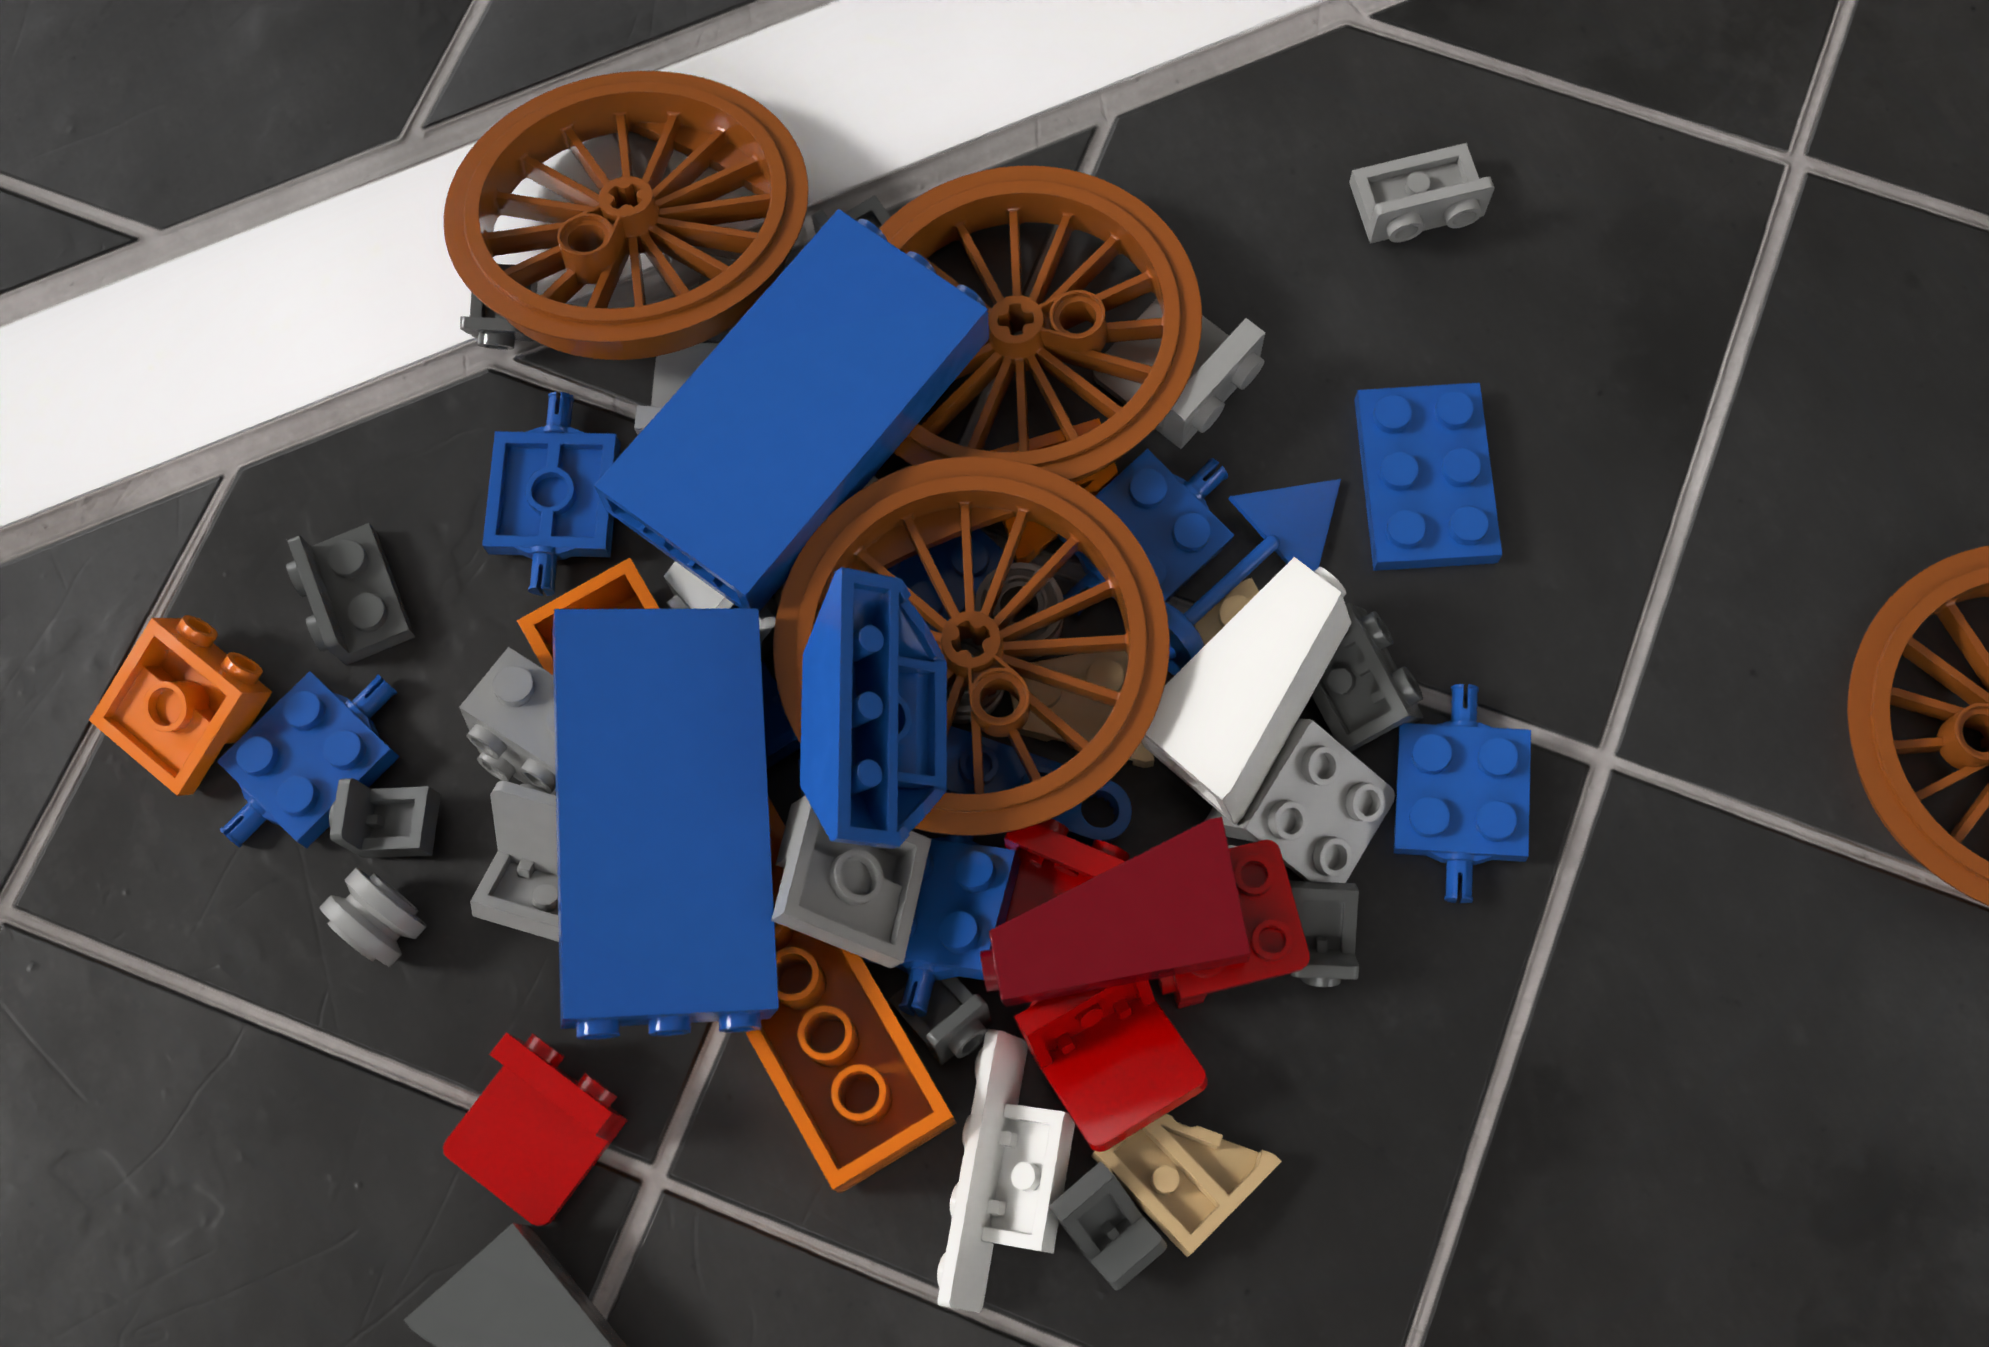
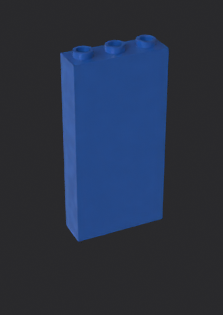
(795, 409)
(662, 821)

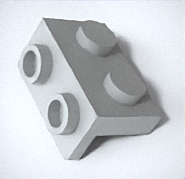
(1420, 194)

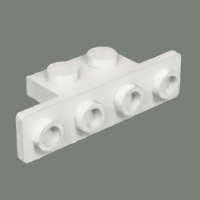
(1007, 1177)

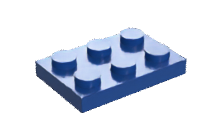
(1427, 477)

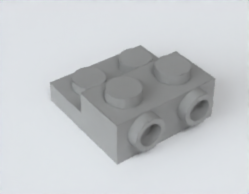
(846, 891)

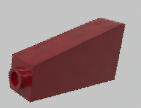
(1132, 924)

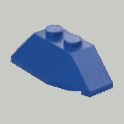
(872, 712)

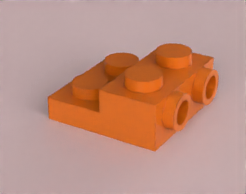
(180, 701)

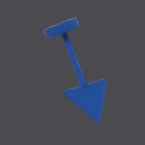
(1290, 522)

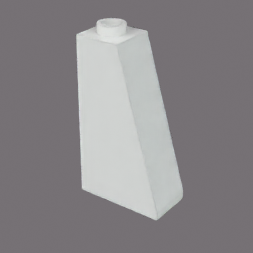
(1248, 686)

